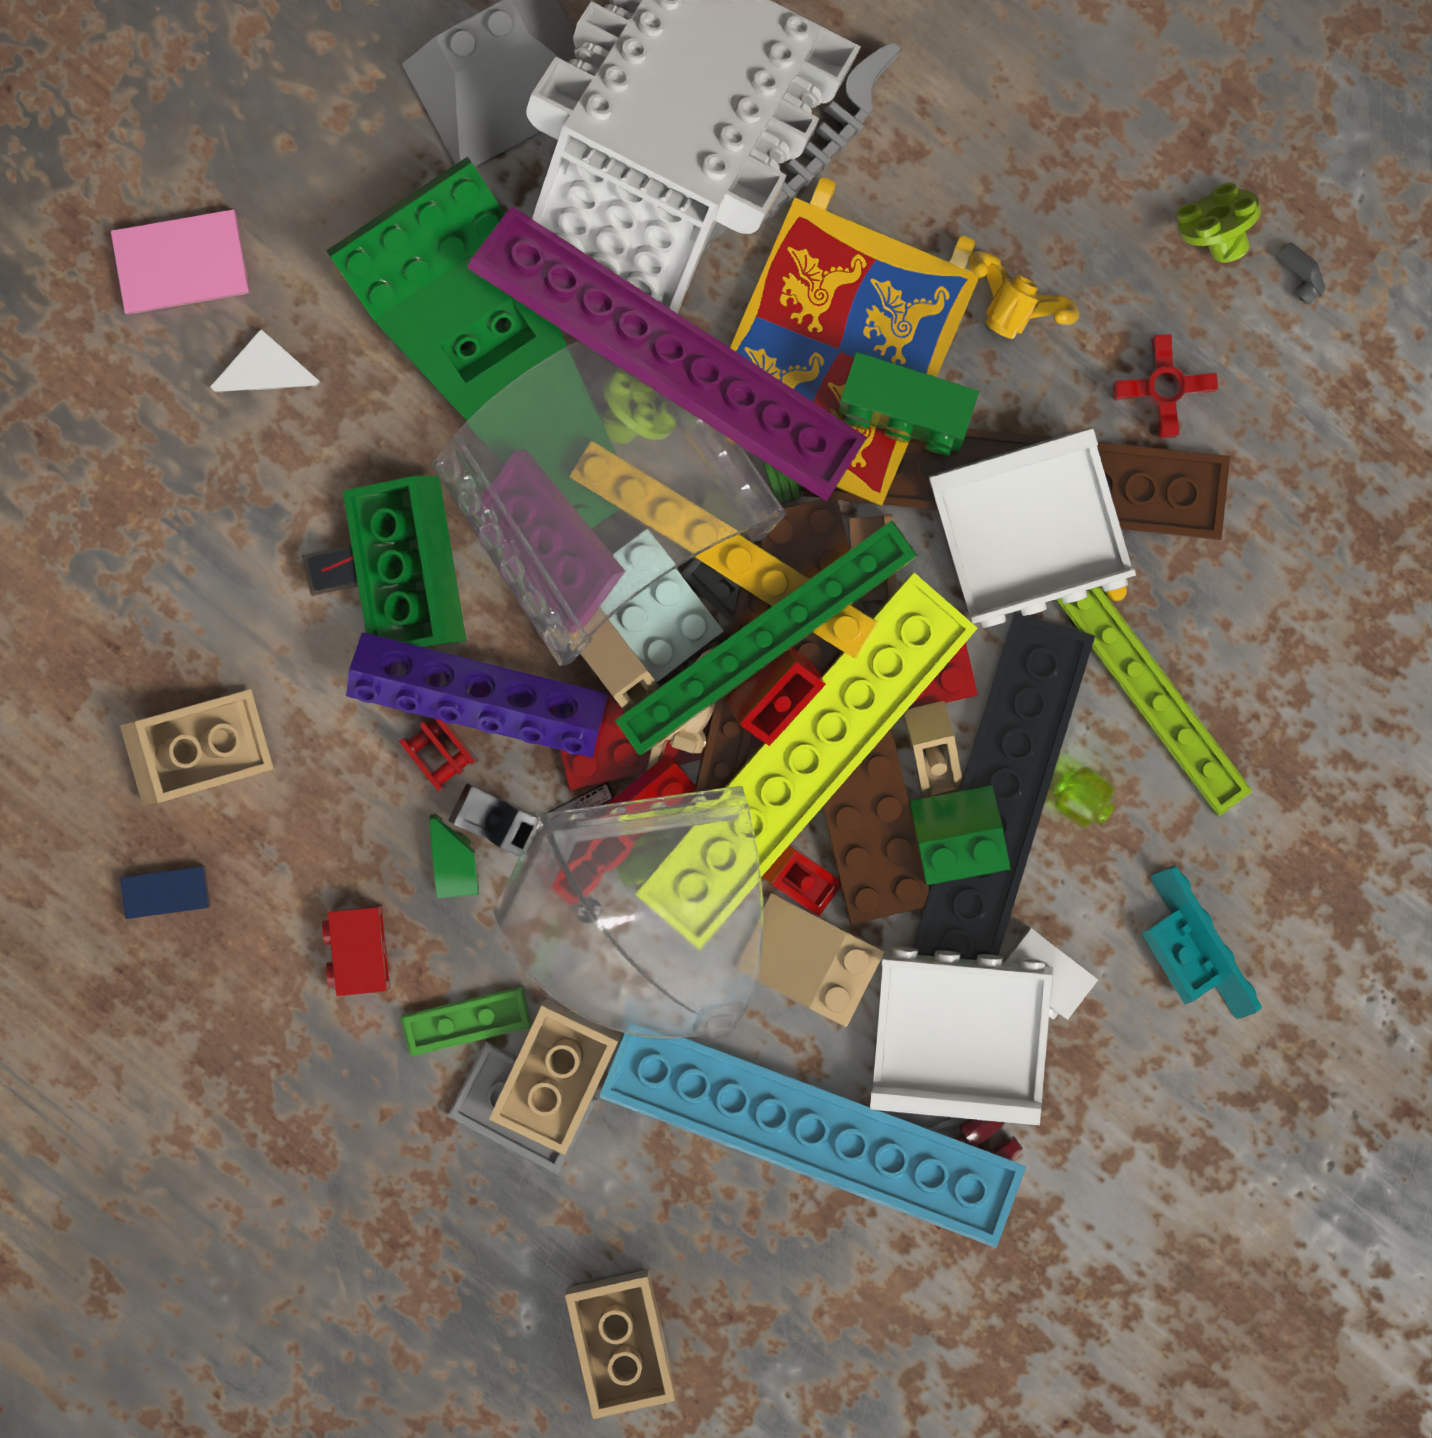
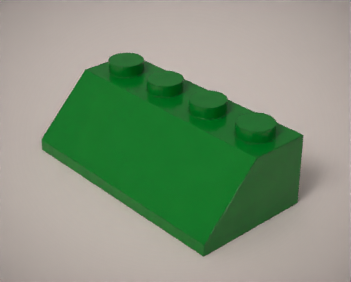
(405, 561)

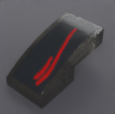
(330, 570)

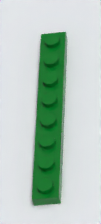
(766, 637)

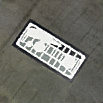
(594, 797)

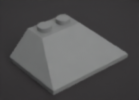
(483, 74)

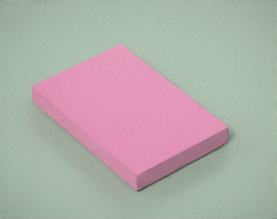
(180, 262)

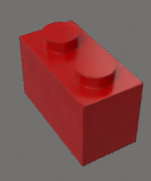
(776, 695)
(357, 951)

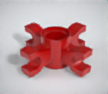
(1163, 366)

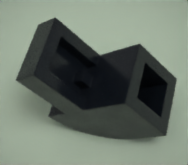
(493, 819)

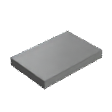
(479, 1098)

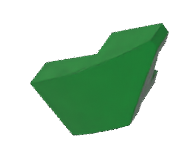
(452, 861)

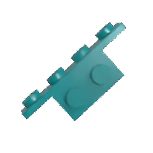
(1193, 950)

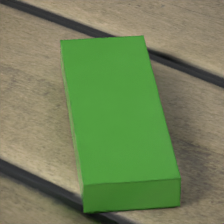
(466, 1021)

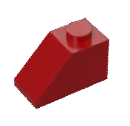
(803, 880)

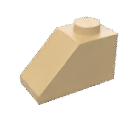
(933, 749)

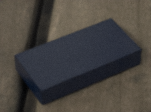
(165, 892)

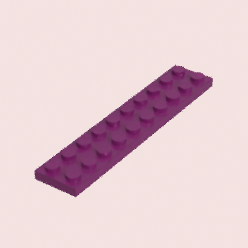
(667, 352)

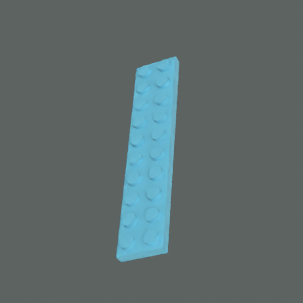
(816, 1134)

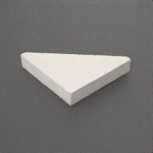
(263, 367)

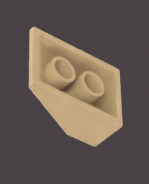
(196, 747)
(815, 960)
(555, 1076)

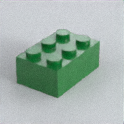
(907, 404)

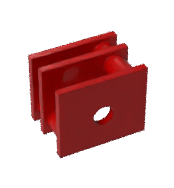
(453, 765)

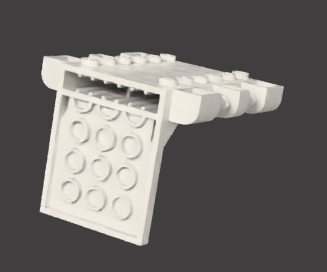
(677, 127)

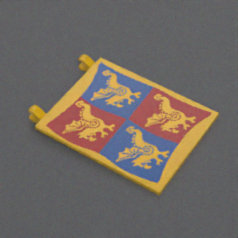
(845, 292)

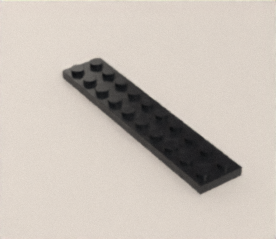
(1018, 756)

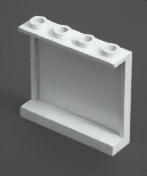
(1032, 527)
(962, 1036)

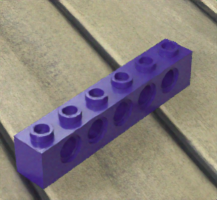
(476, 694)

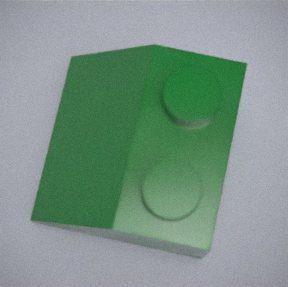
(959, 835)

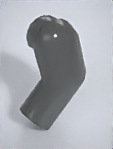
(1308, 271)

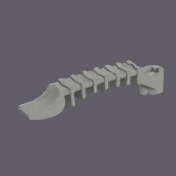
(859, 97)

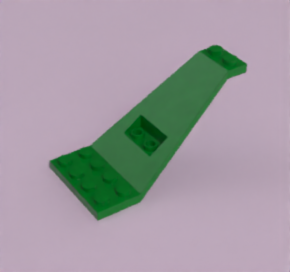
(419, 291)

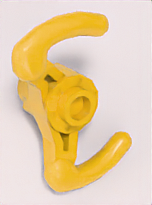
(1016, 299)

